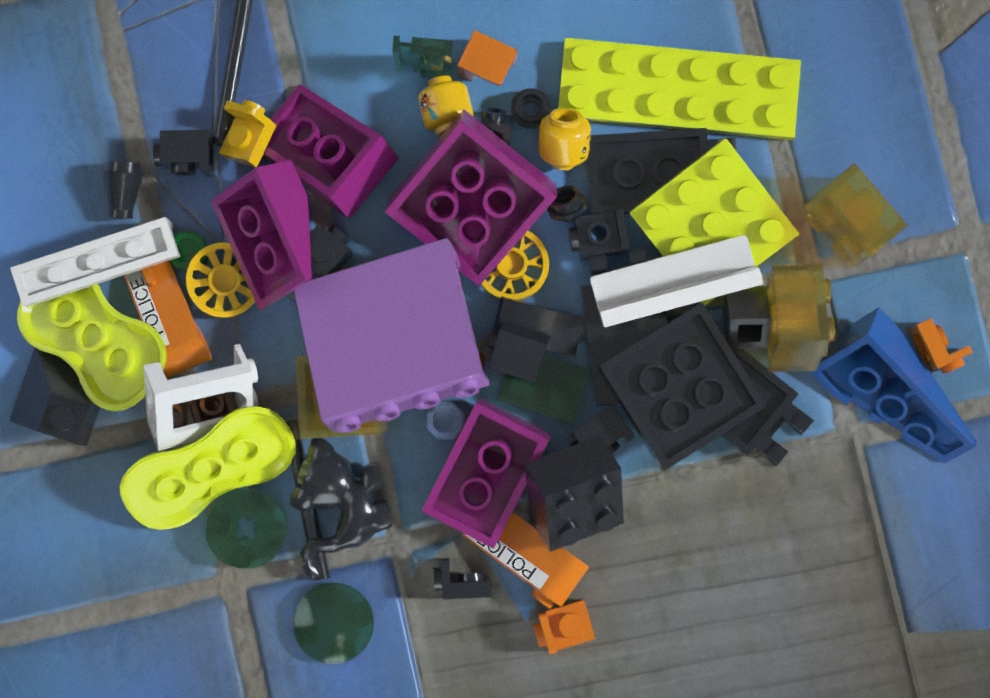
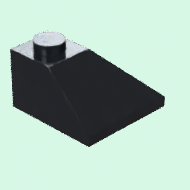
(54, 400)

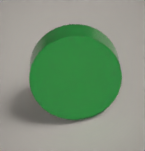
(188, 245)

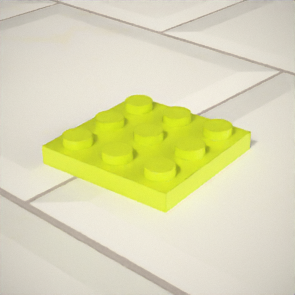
(711, 203)

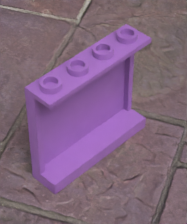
(389, 337)

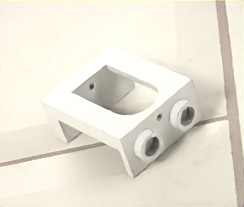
(164, 393)

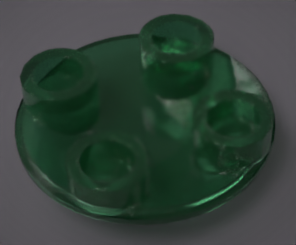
(333, 623)

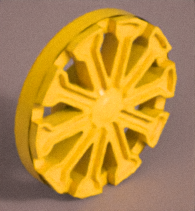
(221, 279)

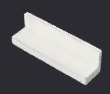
(95, 262)
(675, 280)

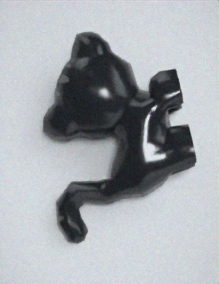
(329, 482)

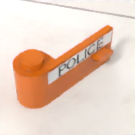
(164, 307)
(527, 556)

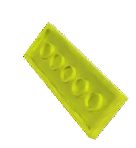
(680, 88)

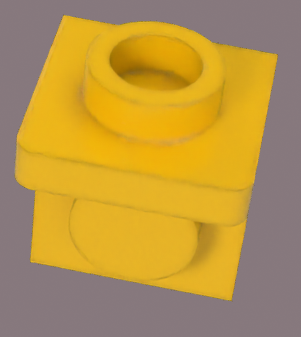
(247, 134)

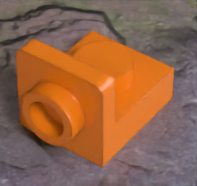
(931, 345)
(563, 626)

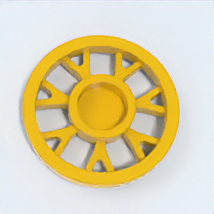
(514, 267)

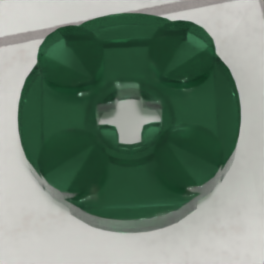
(223, 523)

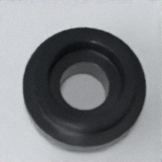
(530, 96)
(567, 205)

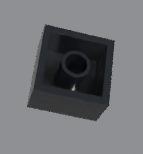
(574, 493)

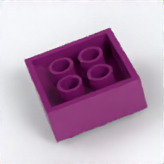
(473, 194)

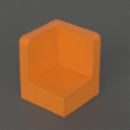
(486, 59)

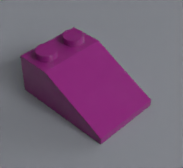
(330, 150)
(268, 230)
(485, 472)

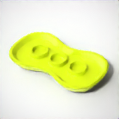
(97, 343)
(181, 482)

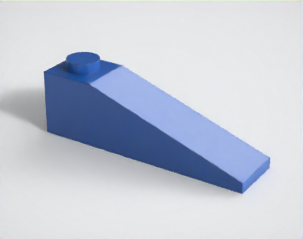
(886, 377)

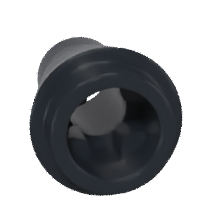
(122, 187)

